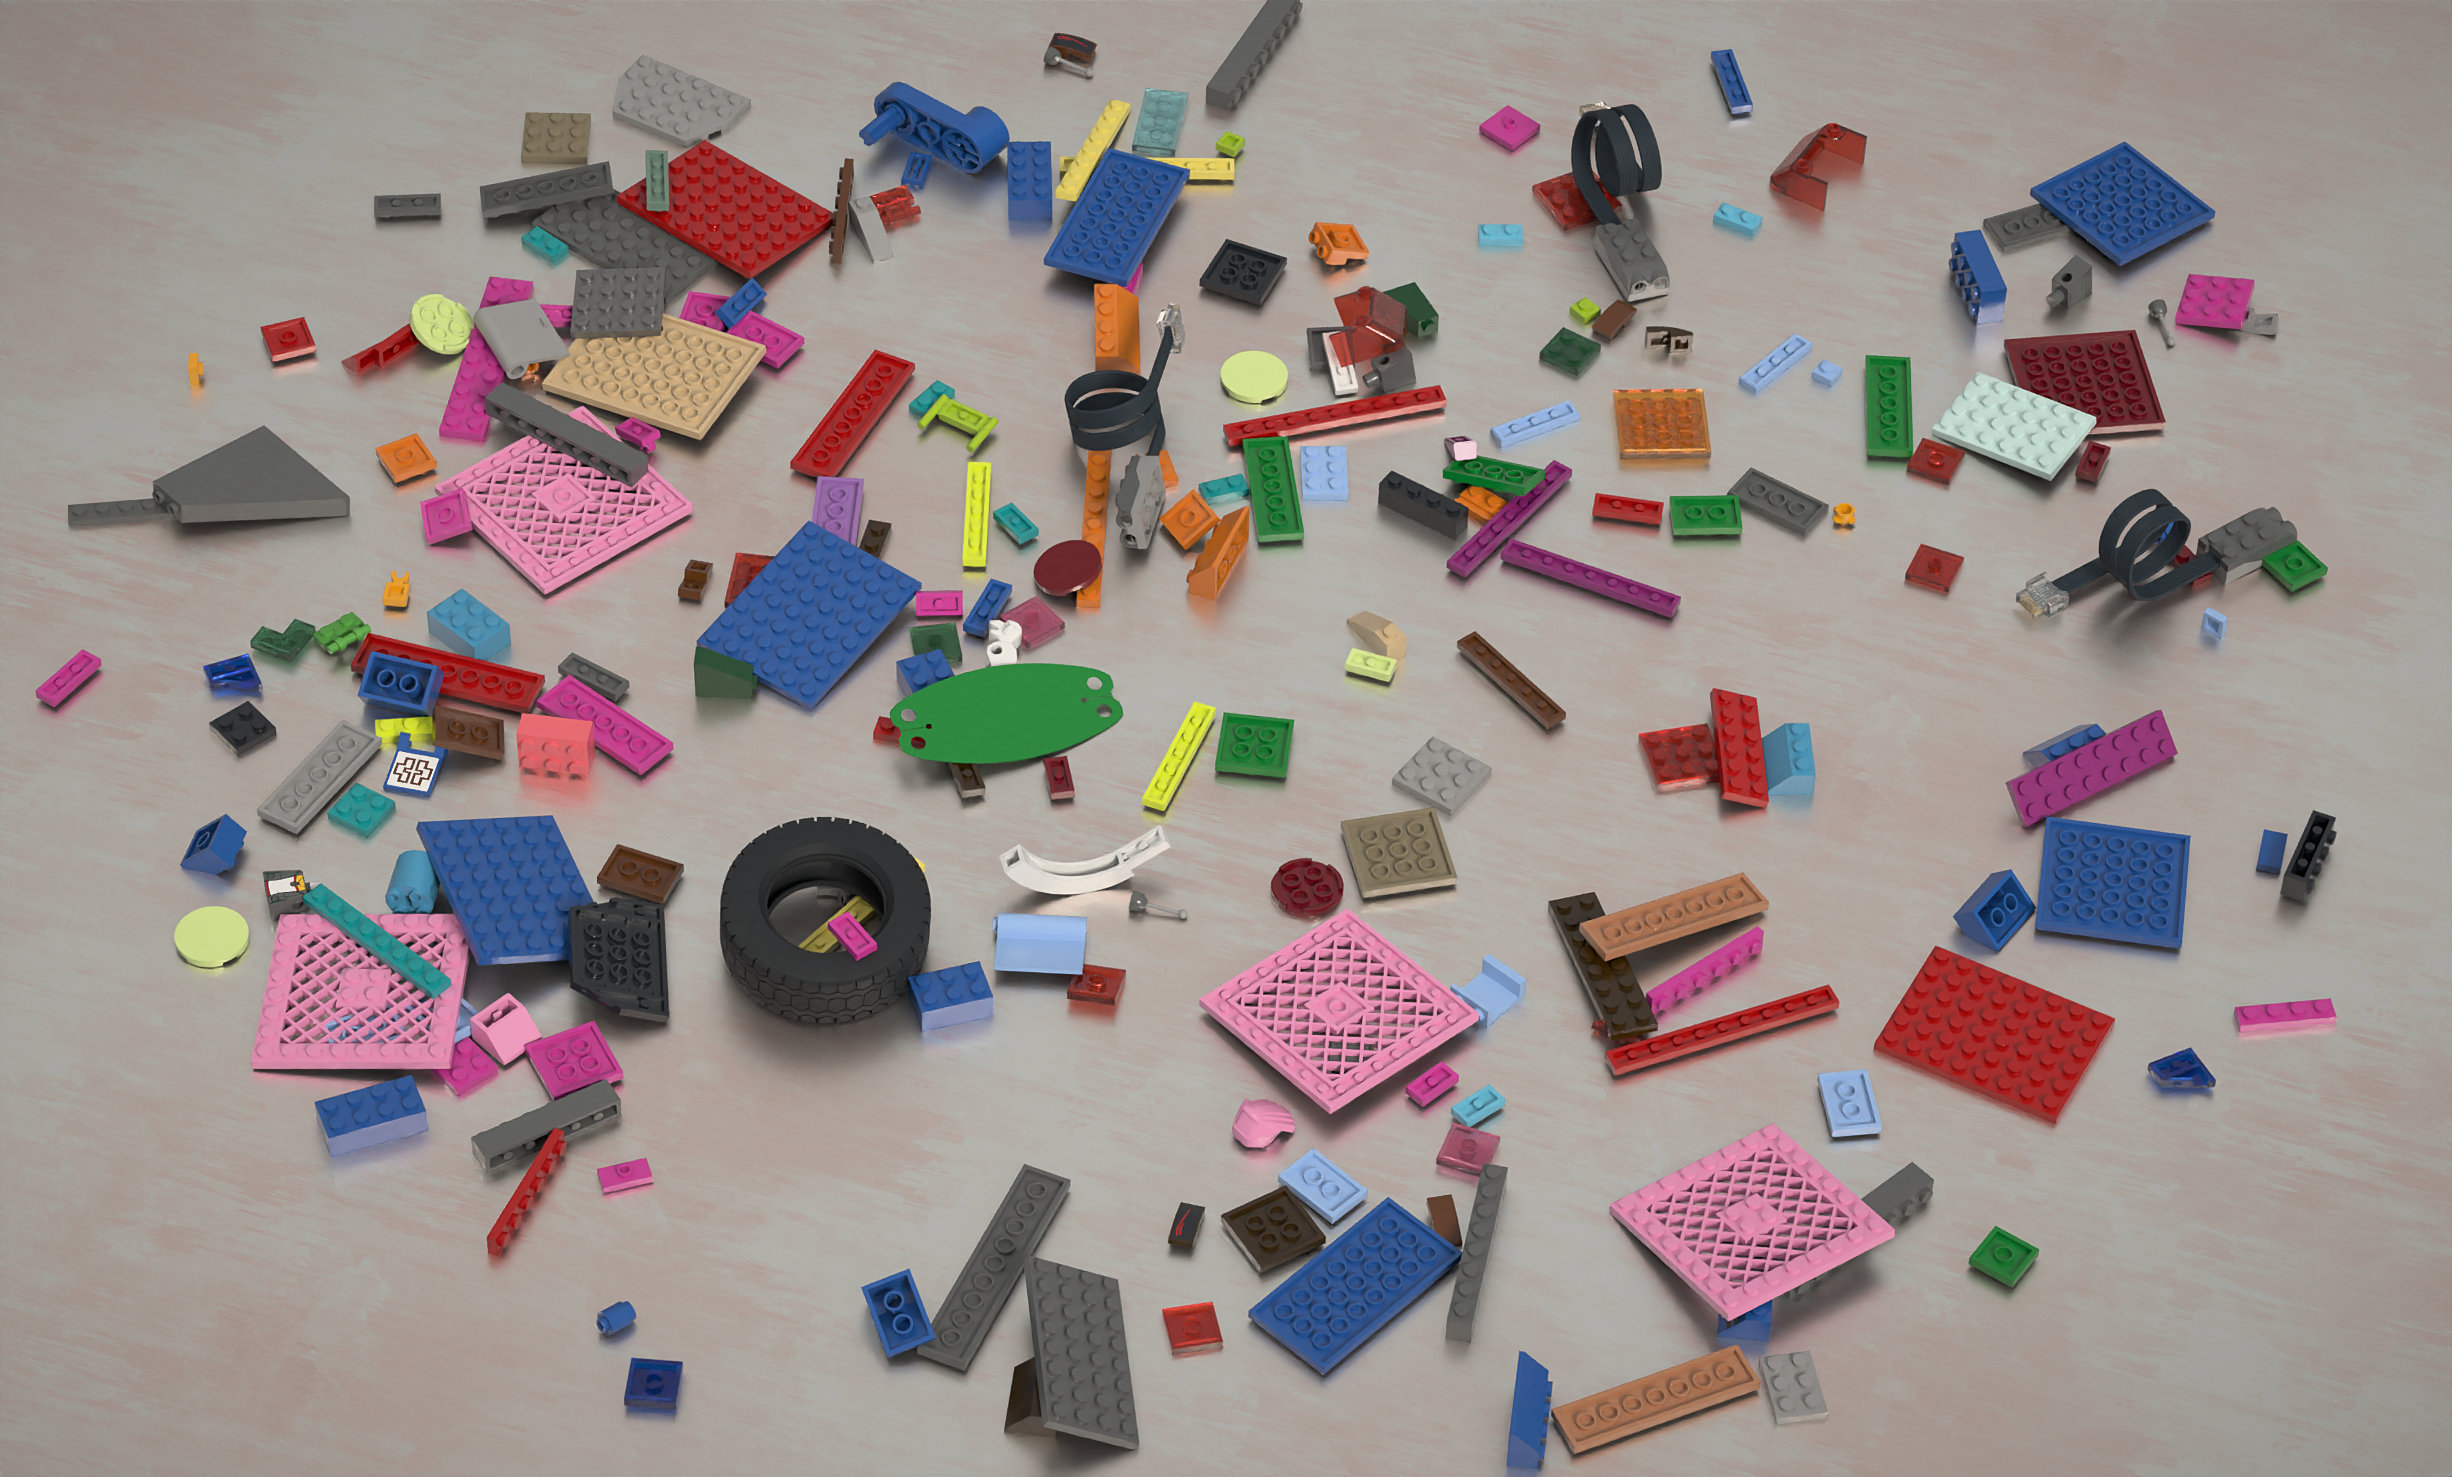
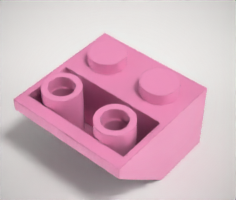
(504, 1029)

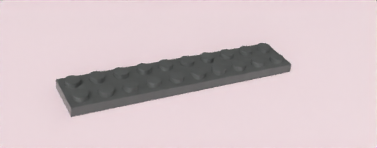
(994, 1266)

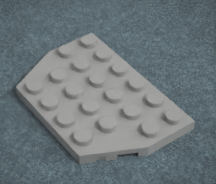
(675, 103)

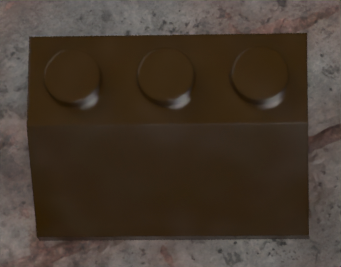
(1024, 1403)

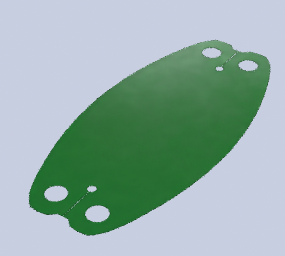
(1006, 713)

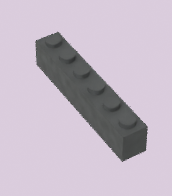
(530, 1131)

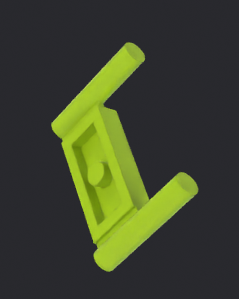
(962, 418)

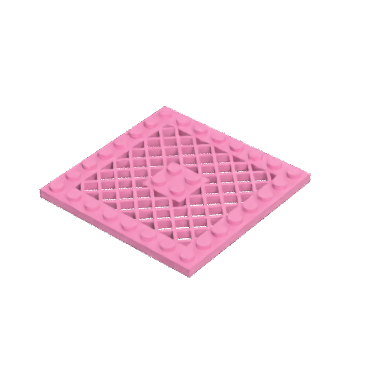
(561, 501)
(359, 991)
(1338, 1010)
(1751, 1221)

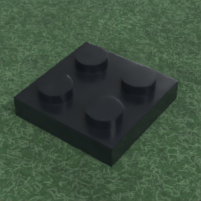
(242, 728)

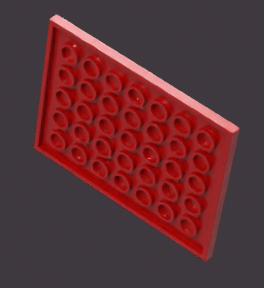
(731, 210)
(1995, 1034)

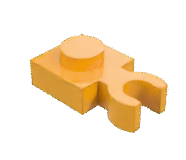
(397, 591)

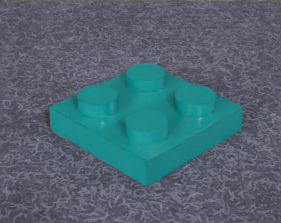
(361, 810)

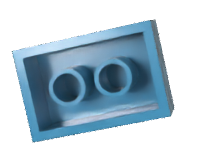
(468, 626)

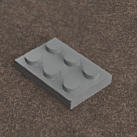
(1793, 1387)

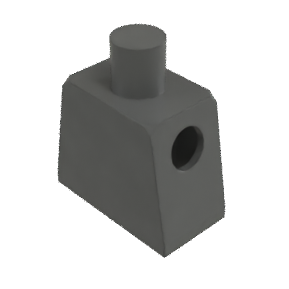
(1391, 371)

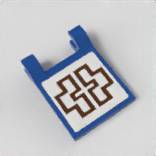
(414, 769)

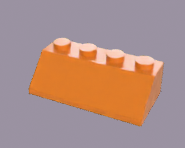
(1116, 329)
(1219, 554)

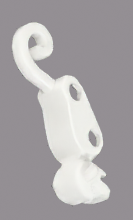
(1003, 641)

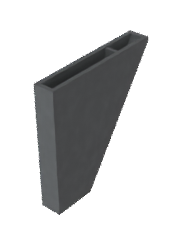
(249, 481)

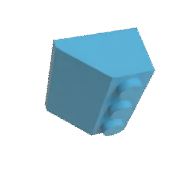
(1789, 760)

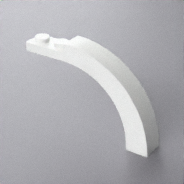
(1086, 875)

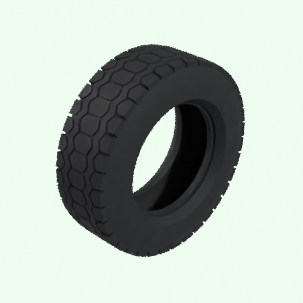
(832, 856)

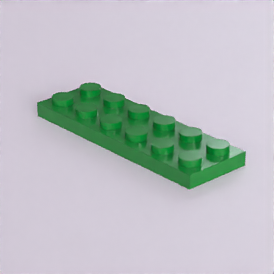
(1888, 406)
(1273, 489)

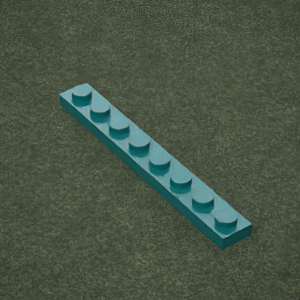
(377, 941)

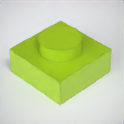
(1230, 144)
(1585, 310)

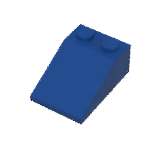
(898, 1313)

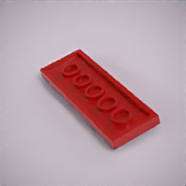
(1739, 748)

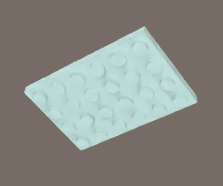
(2014, 426)

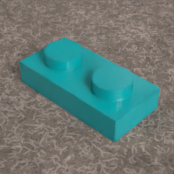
(545, 244)
(928, 397)
(1224, 489)
(1015, 523)

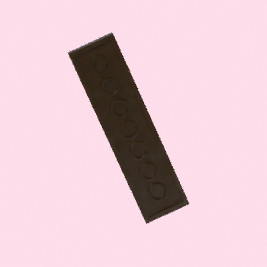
(1608, 982)

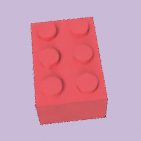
(555, 744)

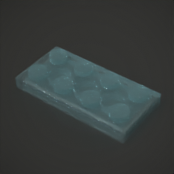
(1160, 122)

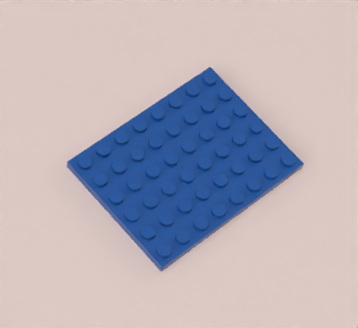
(810, 614)
(507, 885)

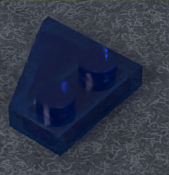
(233, 674)
(2181, 1070)

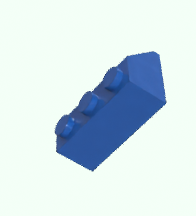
(2062, 744)
(1995, 910)

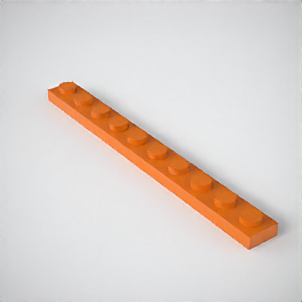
(1095, 518)

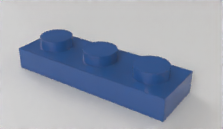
(741, 303)
(987, 607)

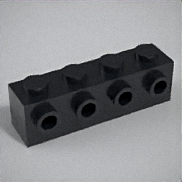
(1423, 505)
(2308, 855)

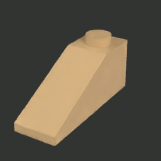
(1379, 634)

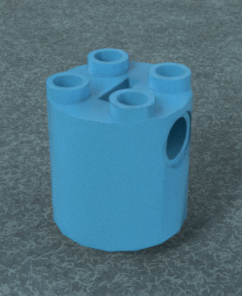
(412, 884)

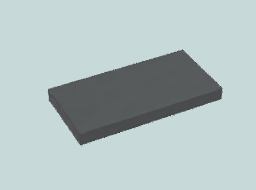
(2025, 227)
(1778, 502)

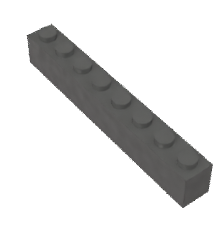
(1251, 52)
(566, 434)
(1890, 1201)
(1476, 1253)

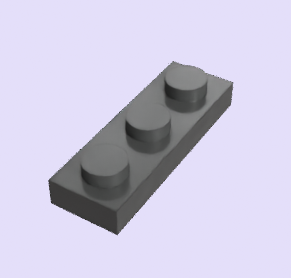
(407, 205)
(594, 676)

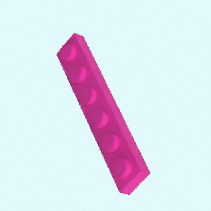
(1705, 969)

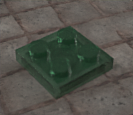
(1570, 351)

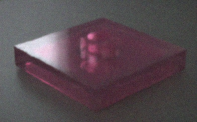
(1035, 620)
(1467, 1149)

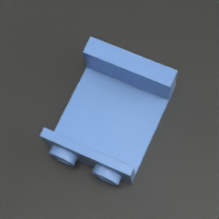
(1492, 990)

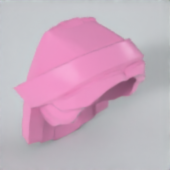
(1260, 1122)

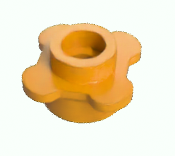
(1844, 513)

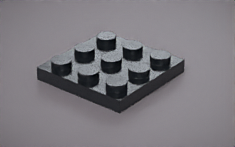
(1243, 272)

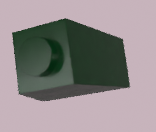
(1421, 314)
(722, 676)

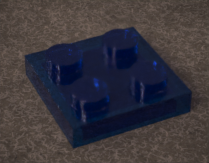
(653, 1383)

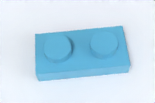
(1737, 219)
(1500, 235)
(1478, 1106)

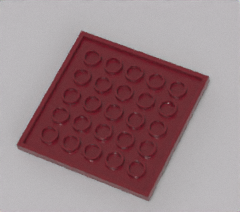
(2092, 374)

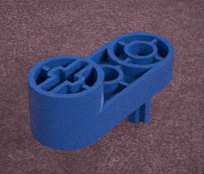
(957, 138)

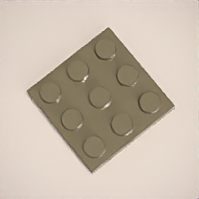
(556, 137)

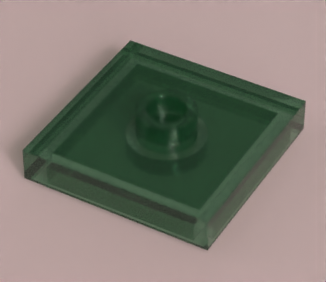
(935, 637)

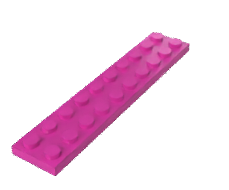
(479, 369)

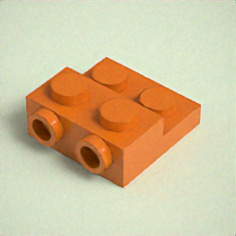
(1337, 243)

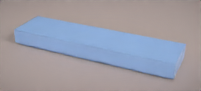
(1775, 363)
(1535, 424)

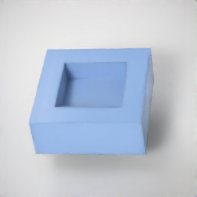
(1826, 372)
(2214, 622)

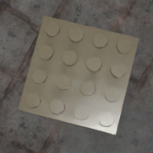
(1398, 852)

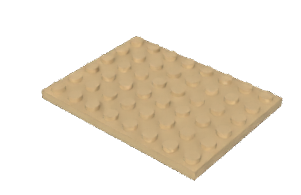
(662, 380)

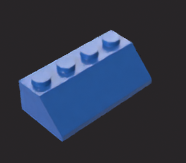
(1528, 1413)

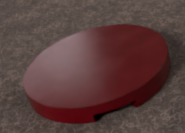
(1067, 567)
(1307, 888)

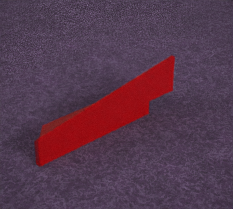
(383, 351)

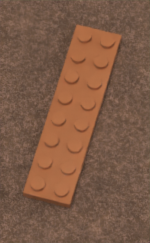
(1673, 916)
(1655, 1399)

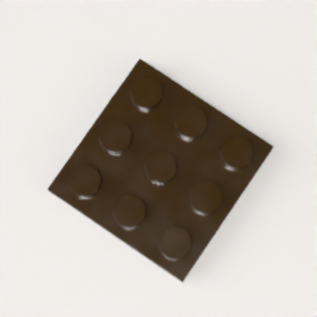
(1273, 1229)

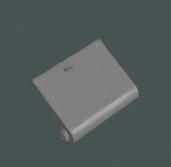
(519, 335)

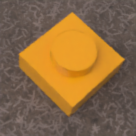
(195, 369)

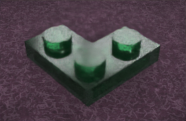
(285, 645)

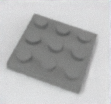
(1441, 776)

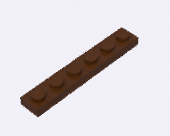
(840, 217)
(1511, 680)

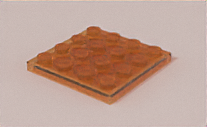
(1661, 424)

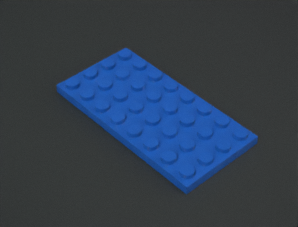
(1117, 217)
(1355, 1285)

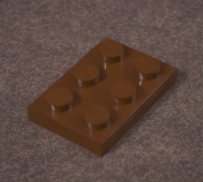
(468, 732)
(640, 874)

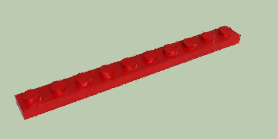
(1336, 415)
(1721, 1030)

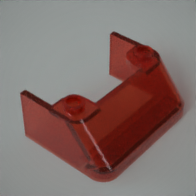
(1794, 173)
(1375, 322)

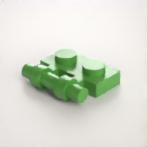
(341, 633)

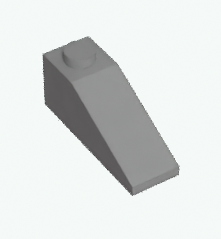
(870, 229)

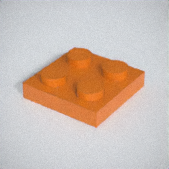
(406, 457)
(1189, 519)

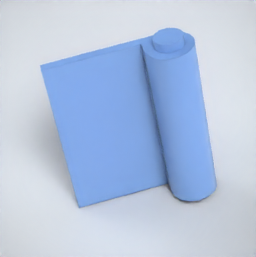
(1040, 943)

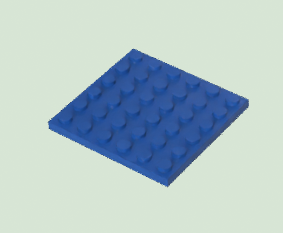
(2122, 203)
(2113, 882)

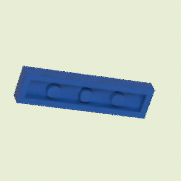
(1731, 81)

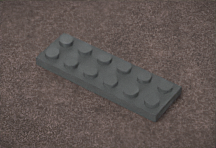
(546, 189)

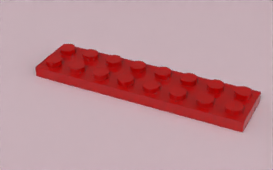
(852, 415)
(464, 675)

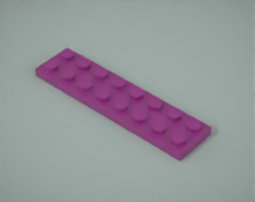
(2091, 768)

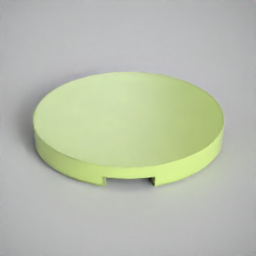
(441, 324)
(1254, 376)
(211, 936)

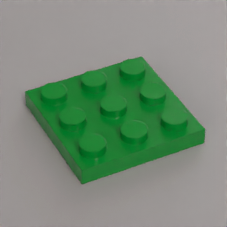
(1254, 745)

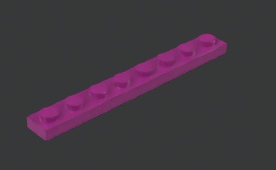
(1507, 521)
(1590, 578)

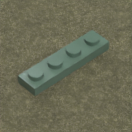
(657, 180)

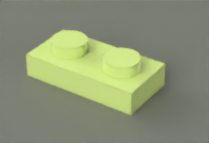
(1370, 664)

